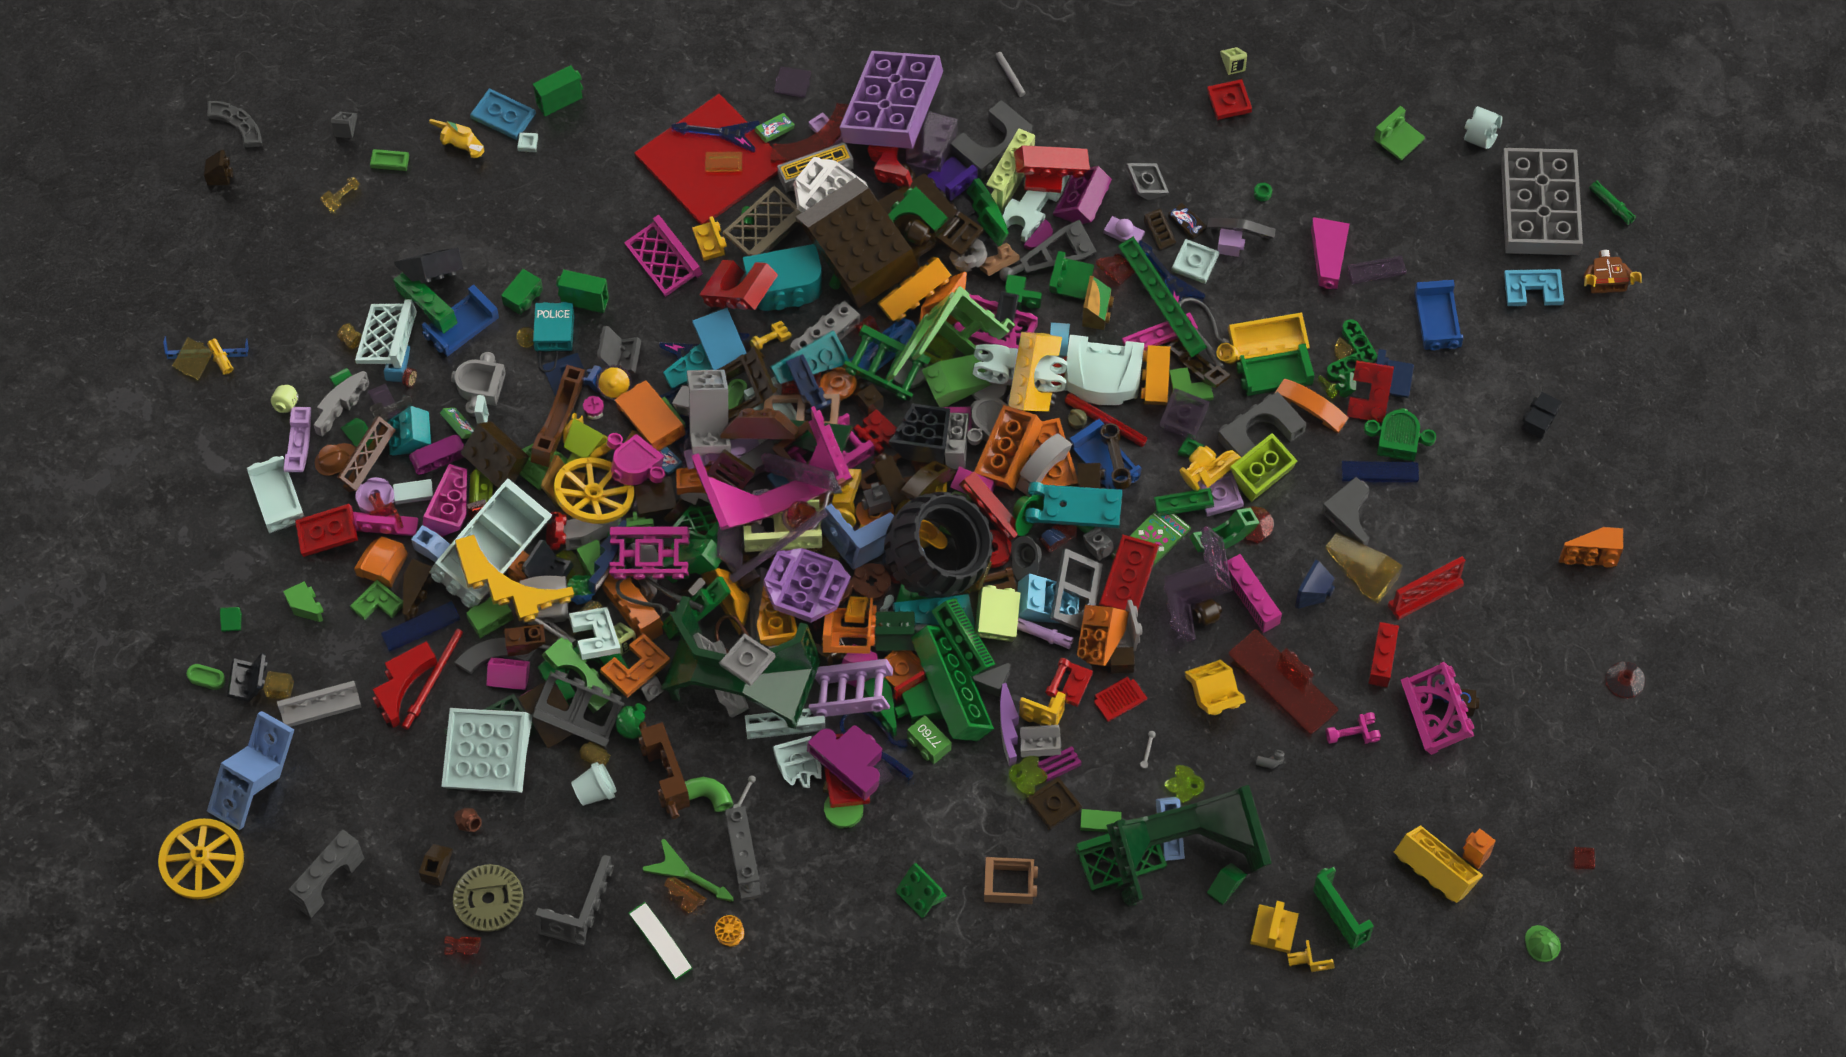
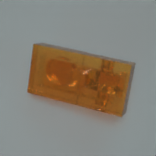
(691, 897)

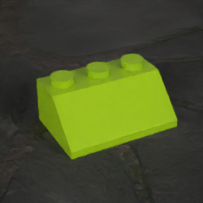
(1262, 467)

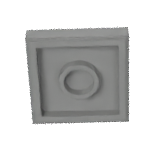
(747, 659)

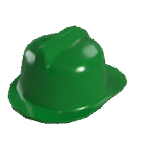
(1019, 511)

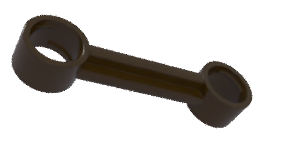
(1115, 455)

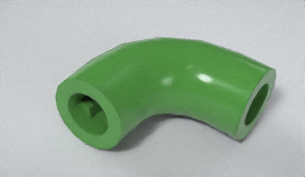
(711, 789)

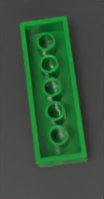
(952, 685)

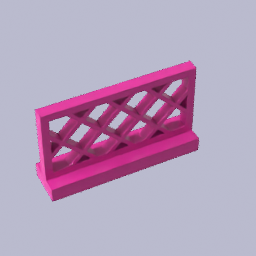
(677, 249)

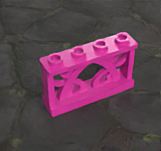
(1022, 318)
(1414, 696)

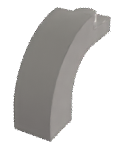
(1042, 460)

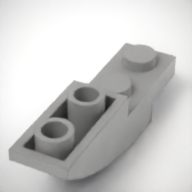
(342, 396)

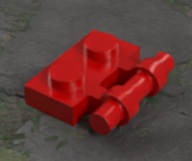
(880, 427)

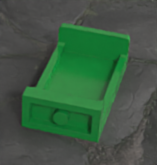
(1267, 372)
(1338, 911)

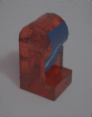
(1057, 536)

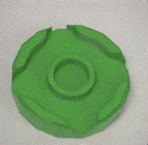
(843, 816)

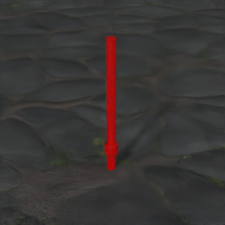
(414, 710)

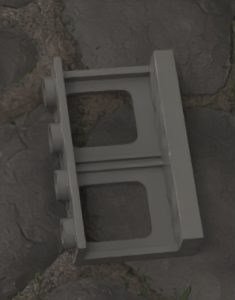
(572, 719)

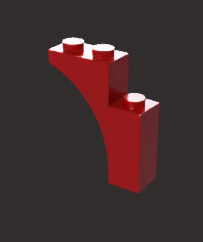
(888, 167)
(401, 673)

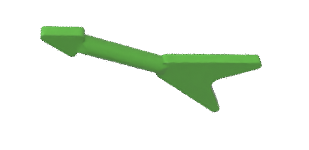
(675, 867)

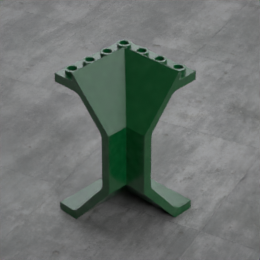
(779, 688)
(1223, 818)

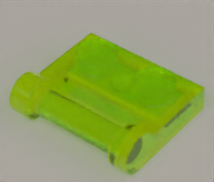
(939, 346)

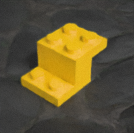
(1215, 687)

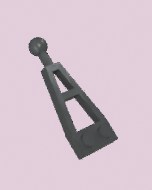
(1077, 238)

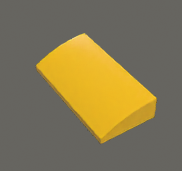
(1269, 335)

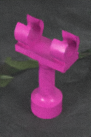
(1373, 736)

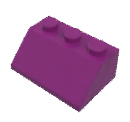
(1083, 196)

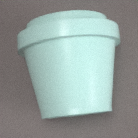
(594, 785)

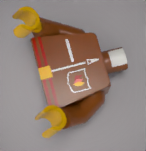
(1609, 274)

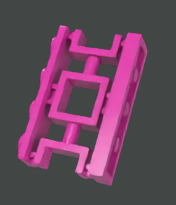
(649, 537)

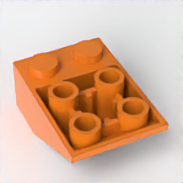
(941, 293)
(1595, 548)
(1101, 633)

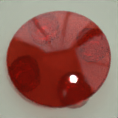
(1265, 526)

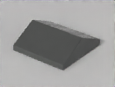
(1147, 180)

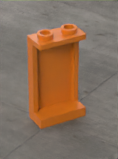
(650, 415)

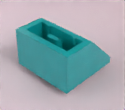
(411, 431)

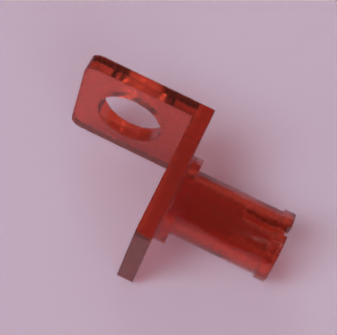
(381, 509)

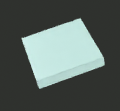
(1195, 261)

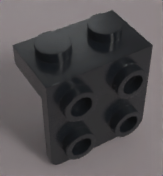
(545, 563)
(246, 678)

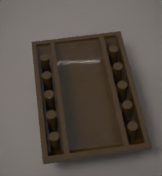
(858, 241)

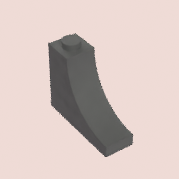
(1344, 507)

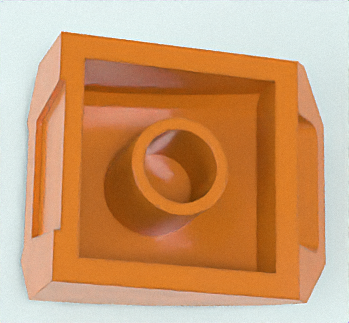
(382, 561)

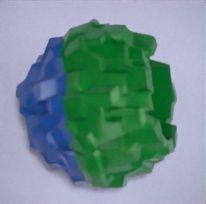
(580, 588)

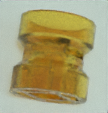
(350, 336)

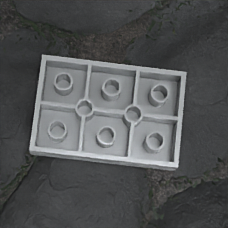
(1541, 201)

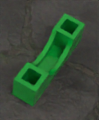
(434, 307)

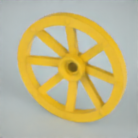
(592, 492)
(204, 861)

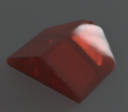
(1116, 267)

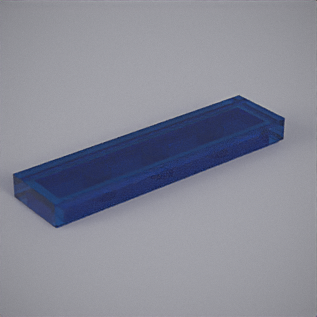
(1380, 471)
(420, 626)

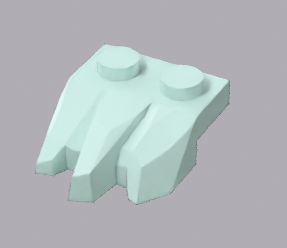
(796, 762)

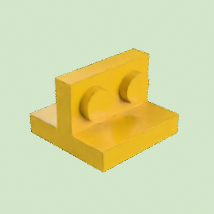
(1274, 927)

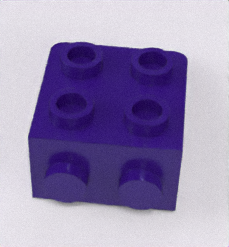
(954, 178)

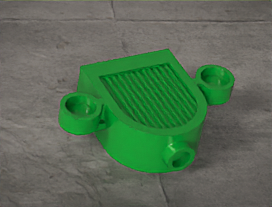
(1399, 435)

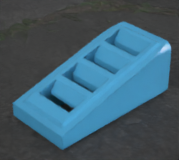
(395, 374)

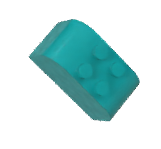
(797, 279)

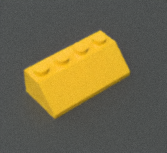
(1437, 864)

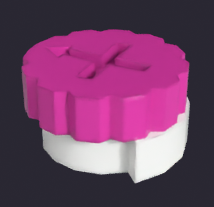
(593, 407)

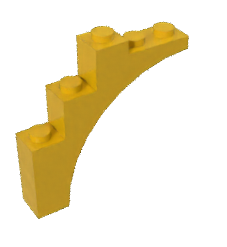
(526, 599)

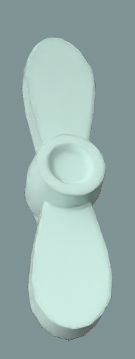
(887, 603)

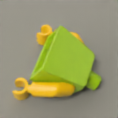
(583, 440)

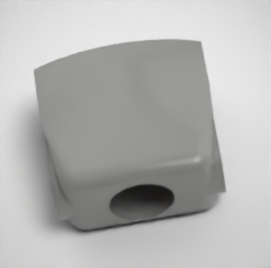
(558, 611)

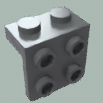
(618, 351)

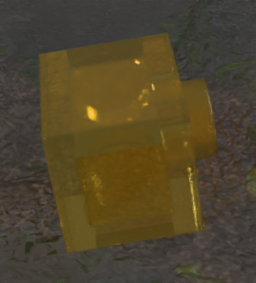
(278, 685)

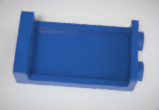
(472, 314)
(1438, 315)
(1090, 449)

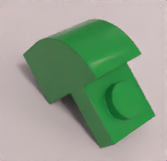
(1017, 285)

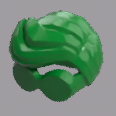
(629, 721)

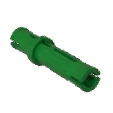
(1610, 200)

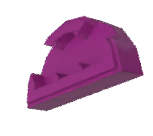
(1041, 234)

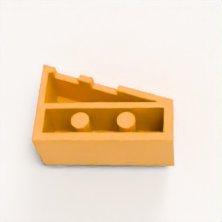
(1156, 375)

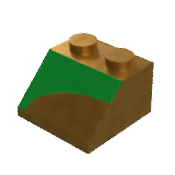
(1096, 304)

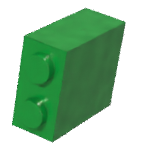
(558, 90)
(583, 290)

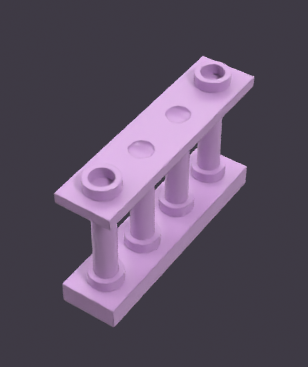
(847, 672)

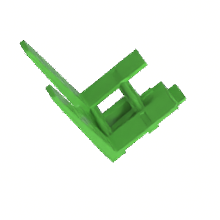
(965, 311)

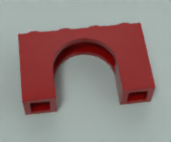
(721, 288)

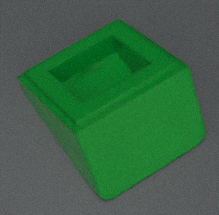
(230, 619)

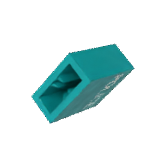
(553, 326)

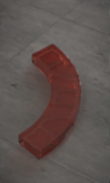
(821, 140)

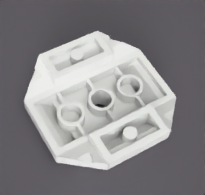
(819, 180)

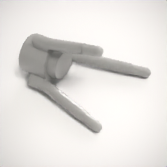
(558, 632)

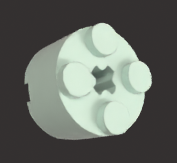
(1482, 127)

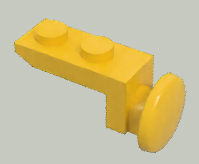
(1210, 473)
(844, 500)

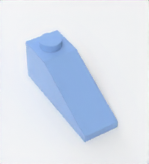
(1173, 849)

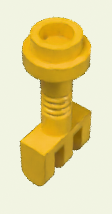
(778, 331)

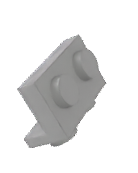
(1040, 740)

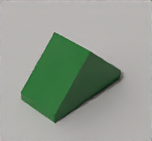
(1226, 883)

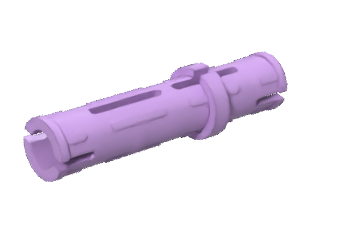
(1051, 636)

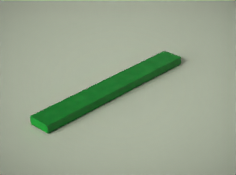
(1162, 296)

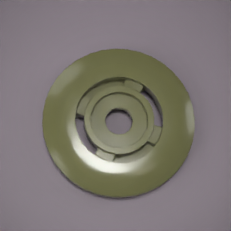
(485, 880)

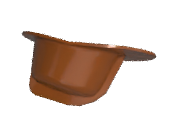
(333, 458)

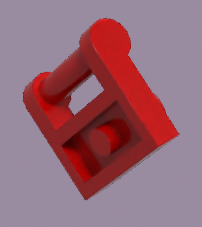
(1075, 684)

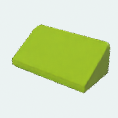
(480, 487)

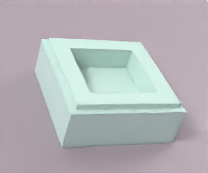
(527, 142)

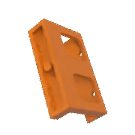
(834, 631)

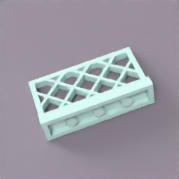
(400, 334)

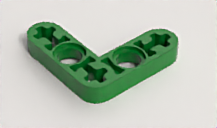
(1359, 353)

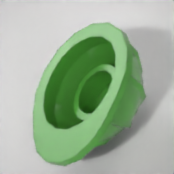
(1542, 943)

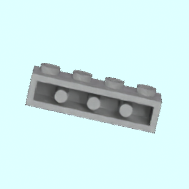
(841, 320)

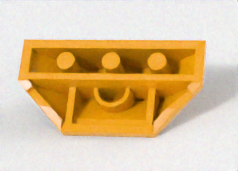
(736, 602)

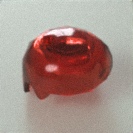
(799, 512)

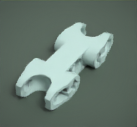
(1028, 210)
(1001, 367)

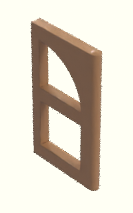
(801, 407)

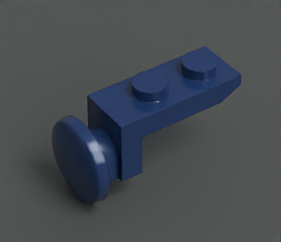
(806, 383)

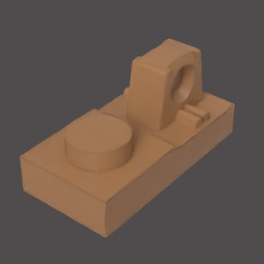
(1004, 258)

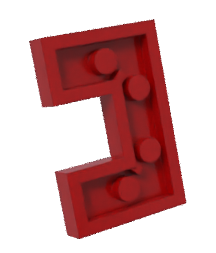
(1381, 380)

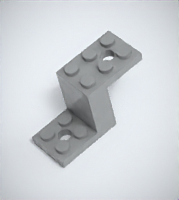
(708, 411)

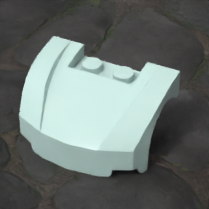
(1103, 371)

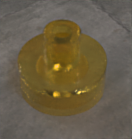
(525, 336)

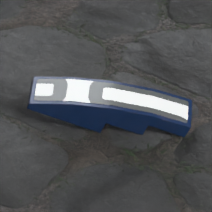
(608, 554)

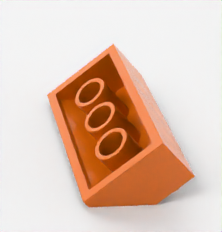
(1009, 447)

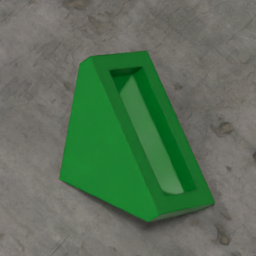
(355, 432)

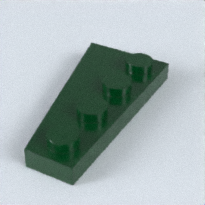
(809, 443)

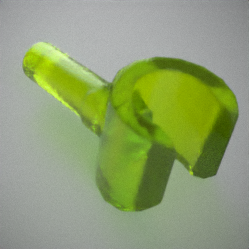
(1330, 391)

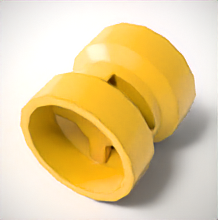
(1224, 353)

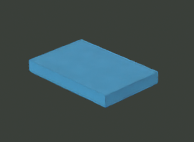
(502, 114)
(719, 338)

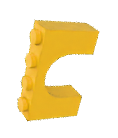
(1031, 349)

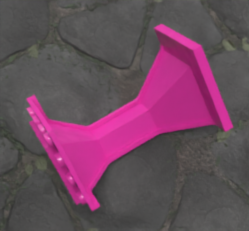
(737, 507)

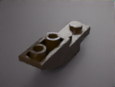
(927, 480)

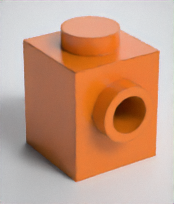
(515, 570)

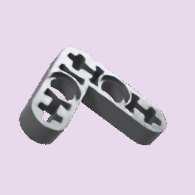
(1241, 225)

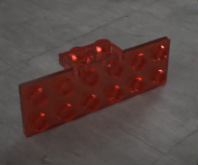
(1284, 680)

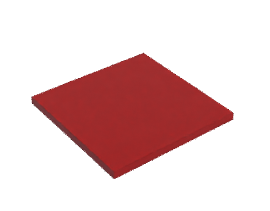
(680, 160)

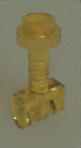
(332, 201)

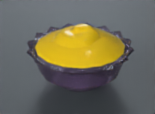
(613, 382)

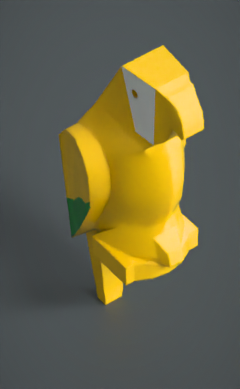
(460, 137)

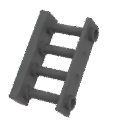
(743, 853)

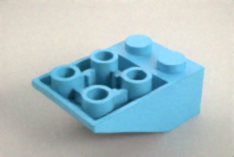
(1038, 597)

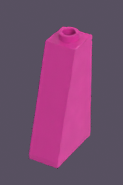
(1329, 246)

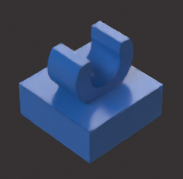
(592, 377)

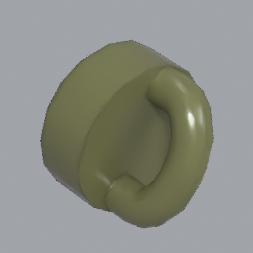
(1077, 418)

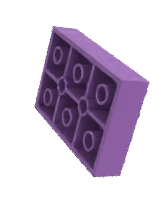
(891, 99)

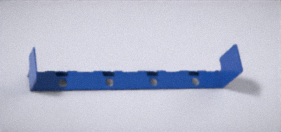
(230, 351)

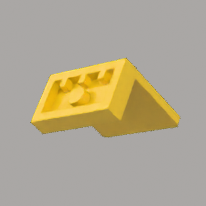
(1042, 714)

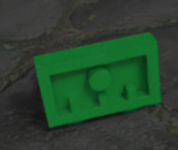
(1070, 277)

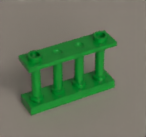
(885, 344)

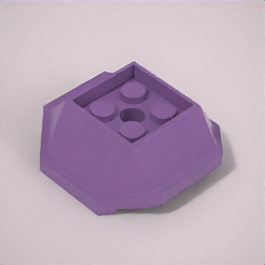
(805, 584)

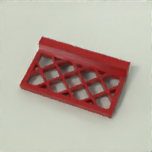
(1428, 589)

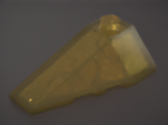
(1367, 567)

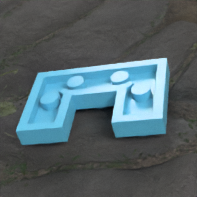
(1521, 280)

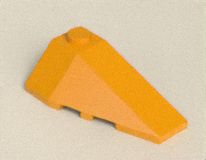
(772, 625)

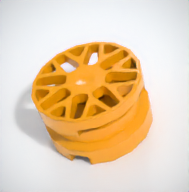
(729, 930)

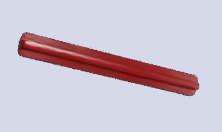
(1096, 414)

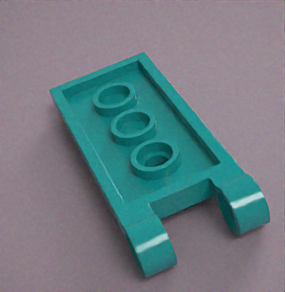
(1084, 506)

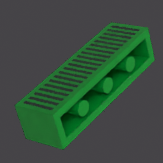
(963, 637)

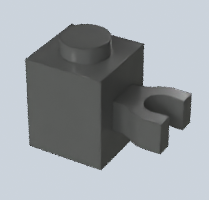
(876, 499)

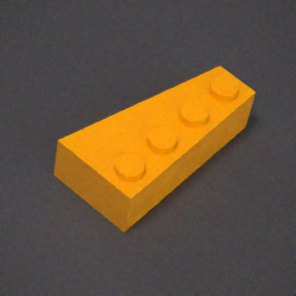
(914, 289)

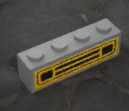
(790, 170)

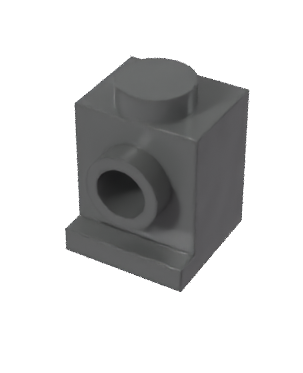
(1098, 543)

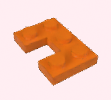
(650, 663)

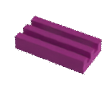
(1065, 769)

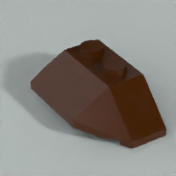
(760, 425)

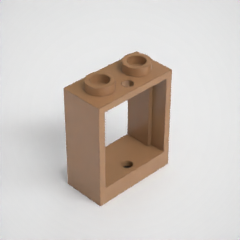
(1017, 864)

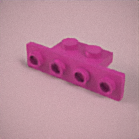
(385, 525)

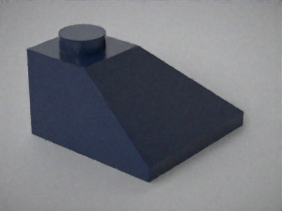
(1315, 587)

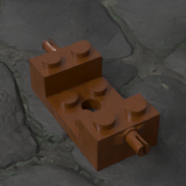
(673, 790)

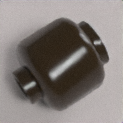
(917, 232)
(1206, 612)

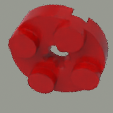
(554, 531)
(1002, 554)

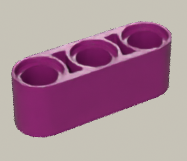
(437, 454)

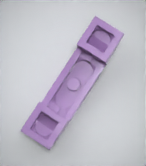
(299, 439)

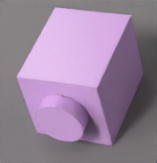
(1230, 242)

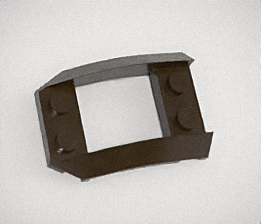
(758, 376)

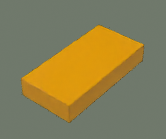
(856, 609)

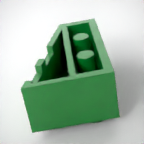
(699, 554)

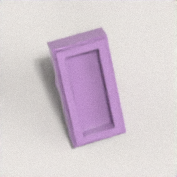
(1123, 230)

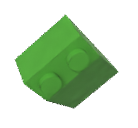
(954, 379)

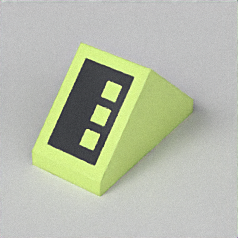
(1234, 60)
(625, 637)

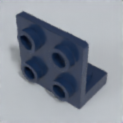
(1401, 375)

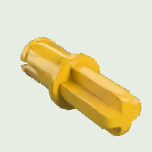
(220, 357)

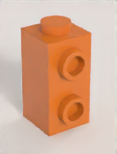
(1478, 848)

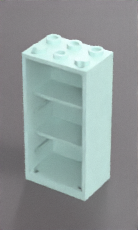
(502, 532)

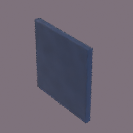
(554, 377)

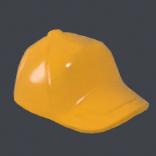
(931, 535)

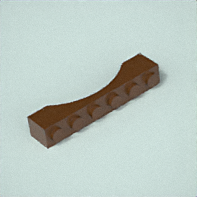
(564, 402)

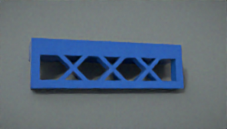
(899, 331)

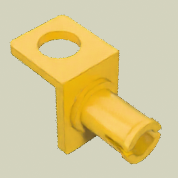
(1306, 957)

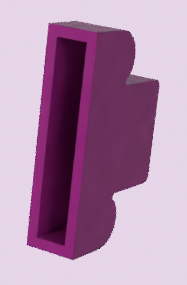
(849, 758)

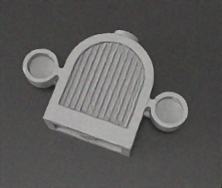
(479, 378)
(984, 418)

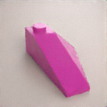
(448, 504)

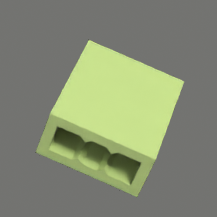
(997, 613)

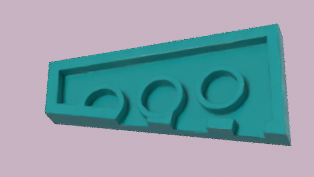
(820, 354)

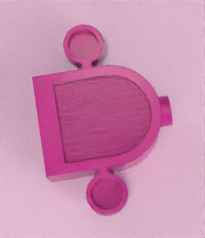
(635, 460)

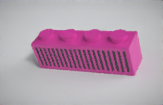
(1253, 594)

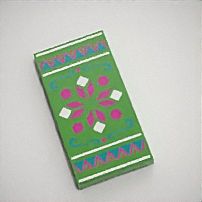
(1161, 530)

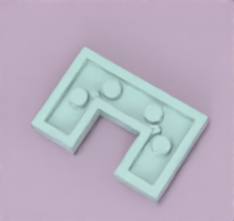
(605, 638)

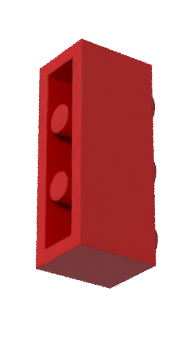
(1383, 654)

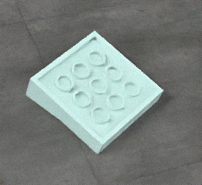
(486, 750)

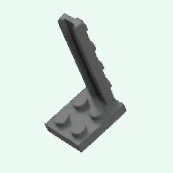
(567, 927)

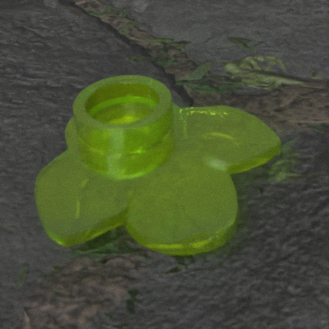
(1030, 775)
(1182, 783)

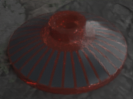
(1625, 687)

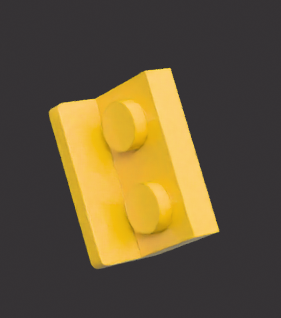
(709, 240)

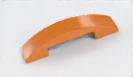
(1313, 403)

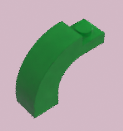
(1231, 531)

